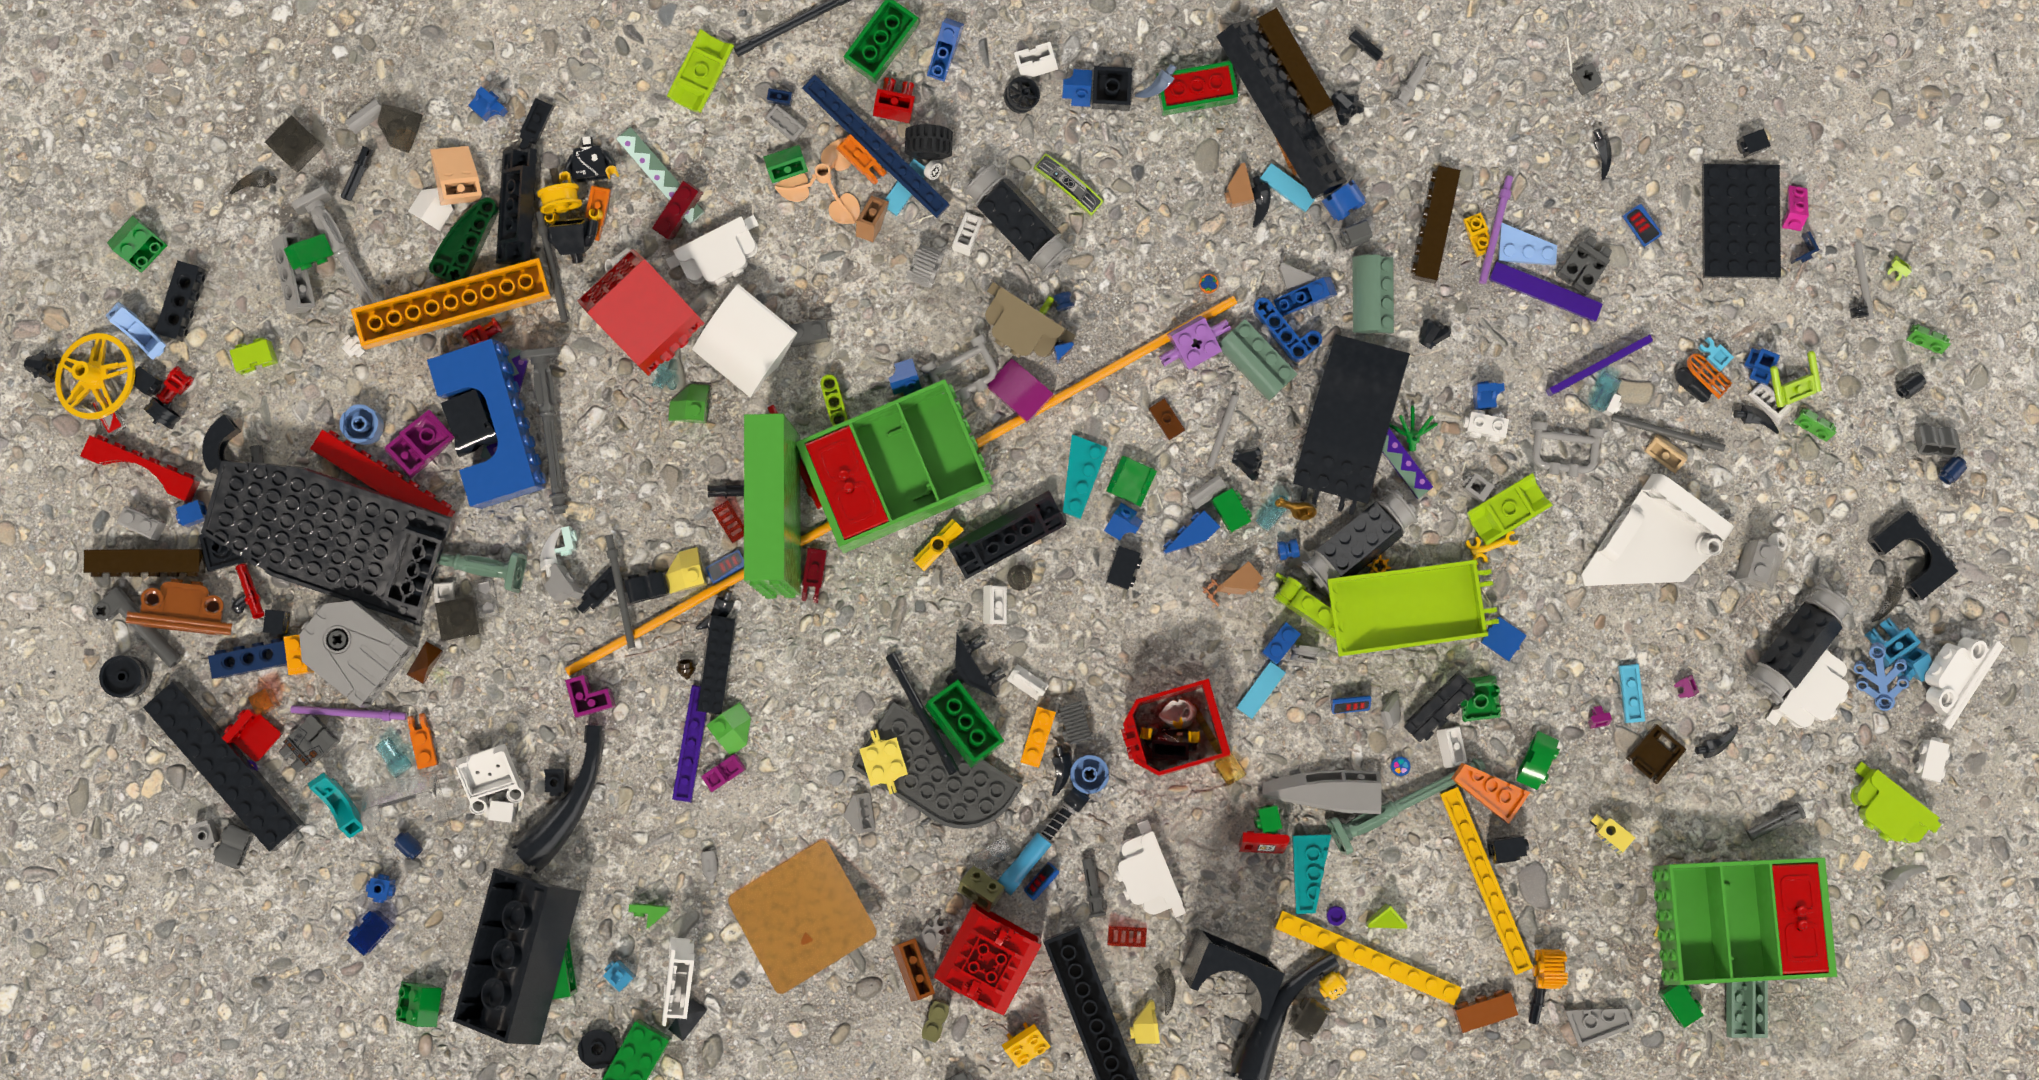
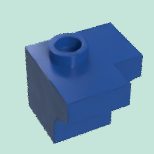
(1078, 88)
(486, 104)
(1760, 362)
(905, 378)
(1485, 395)
(1123, 522)

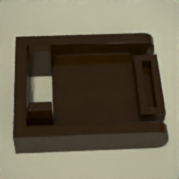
(1653, 757)

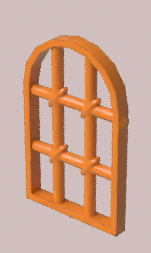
(1691, 364)

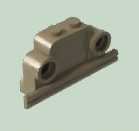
(1022, 326)

